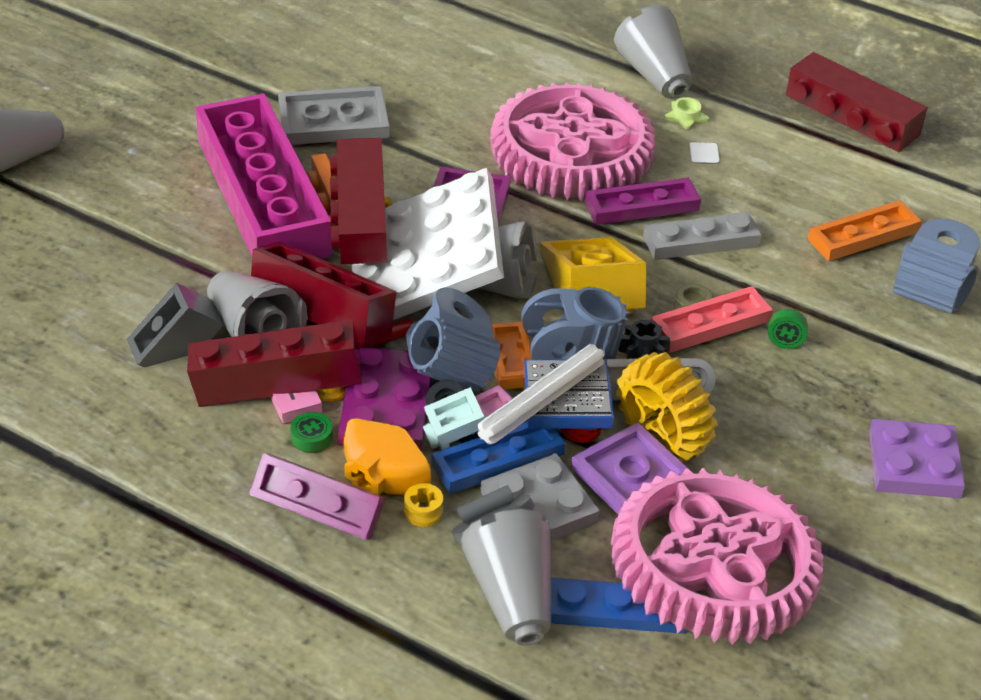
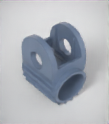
(936, 271)
(588, 318)
(465, 345)

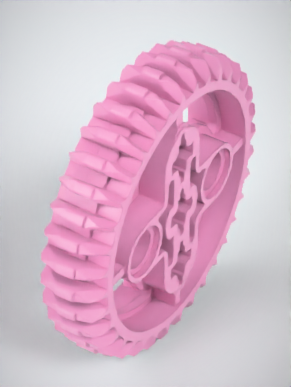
(572, 140)
(717, 555)

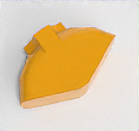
(383, 458)

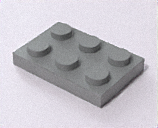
(333, 115)

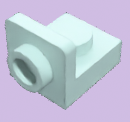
(452, 418)

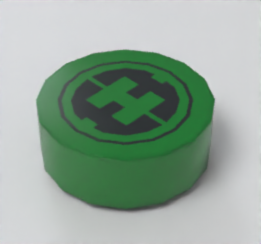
(787, 329)
(311, 432)

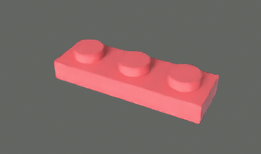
(713, 318)

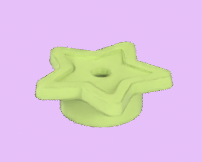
(686, 112)

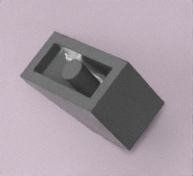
(173, 324)

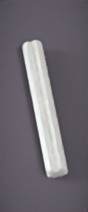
(540, 394)

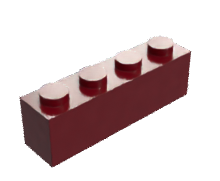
(856, 101)
(360, 207)
(329, 290)
(275, 363)

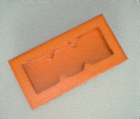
(513, 350)

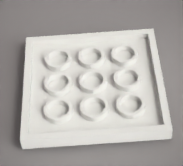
(440, 242)

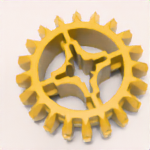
(668, 404)

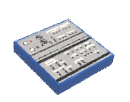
(582, 406)

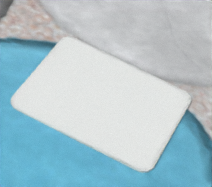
(704, 152)

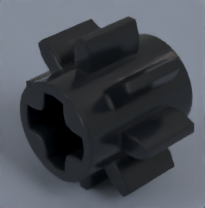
(642, 339)

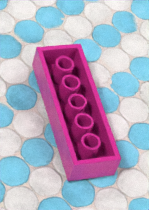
(262, 176)

